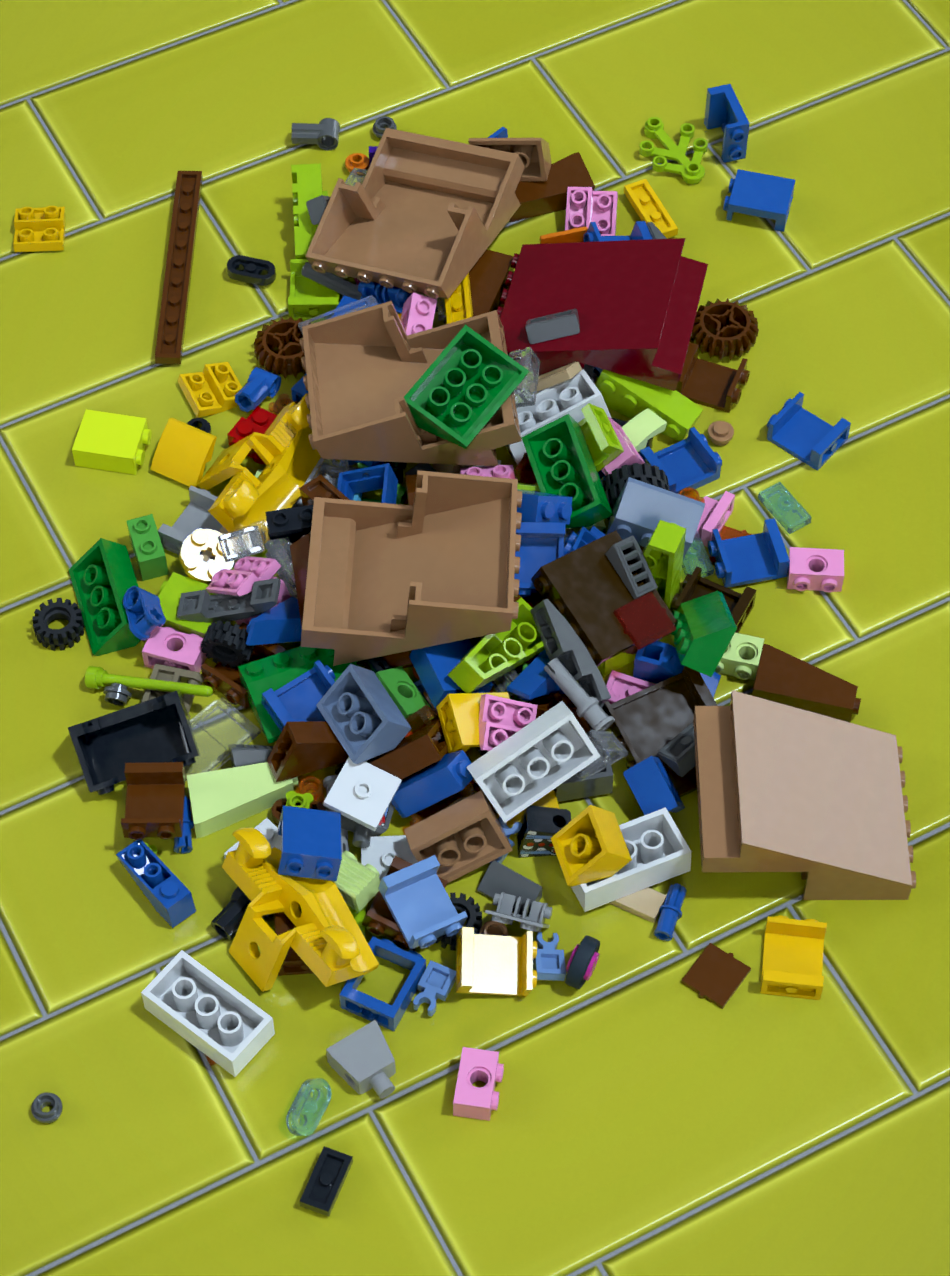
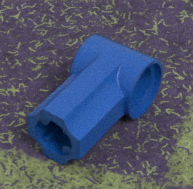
(259, 386)

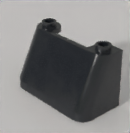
(137, 734)

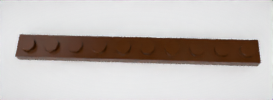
(178, 268)

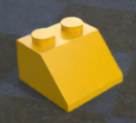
(591, 847)

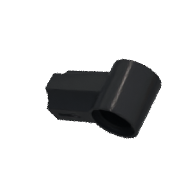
(229, 919)

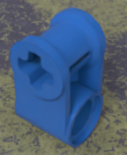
(143, 612)

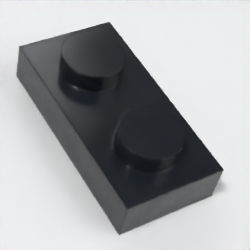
(326, 1181)

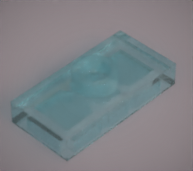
(784, 507)
(697, 557)

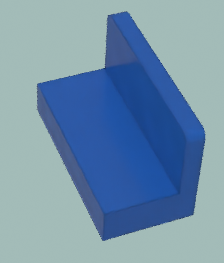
(653, 786)

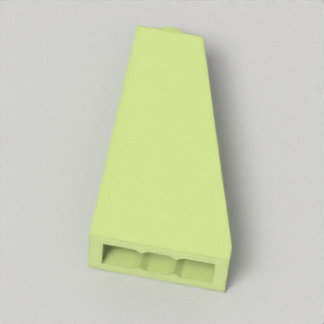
(233, 795)

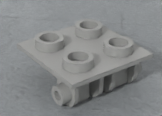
(505, 906)

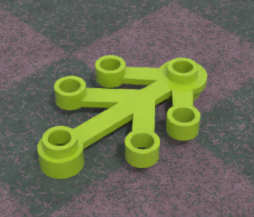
(691, 171)

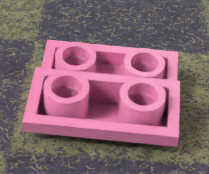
(591, 206)
(242, 577)
(501, 719)

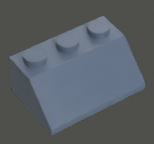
(644, 505)
(363, 715)

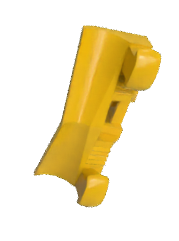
(289, 463)
(324, 931)

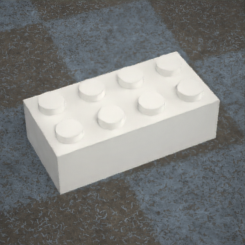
(555, 403)
(533, 761)
(656, 856)
(208, 1013)

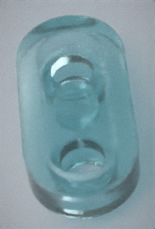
(308, 1108)

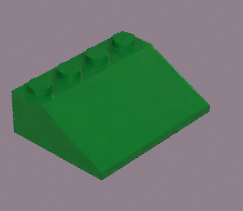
(464, 388)
(278, 671)

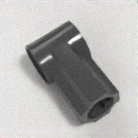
(323, 134)

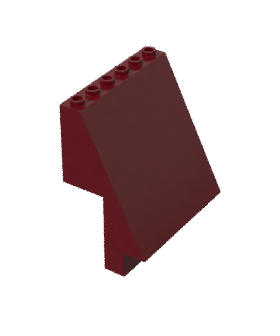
(630, 301)

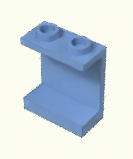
(421, 904)

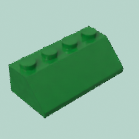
(567, 469)
(99, 585)
(703, 632)

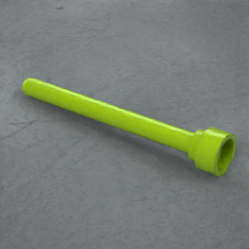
(97, 677)

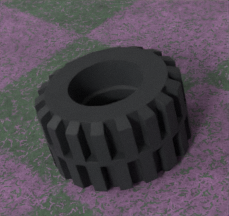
(644, 472)

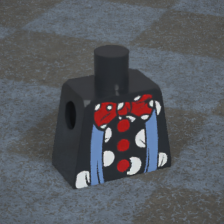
(537, 829)

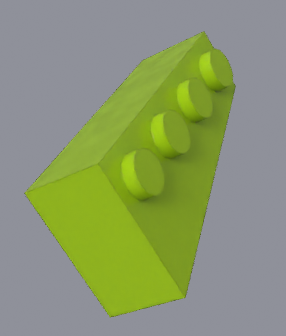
(305, 186)
(633, 396)
(665, 558)
(499, 652)

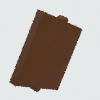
(716, 975)

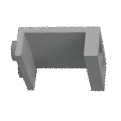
(193, 517)

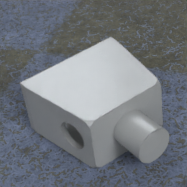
(364, 1060)

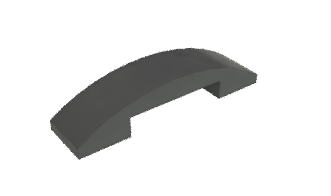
(203, 607)

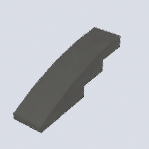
(563, 643)

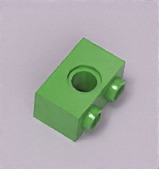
(147, 547)
(402, 690)

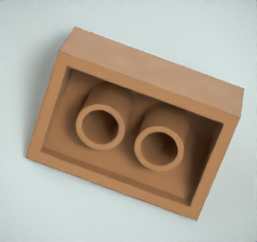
(532, 151)
(460, 837)

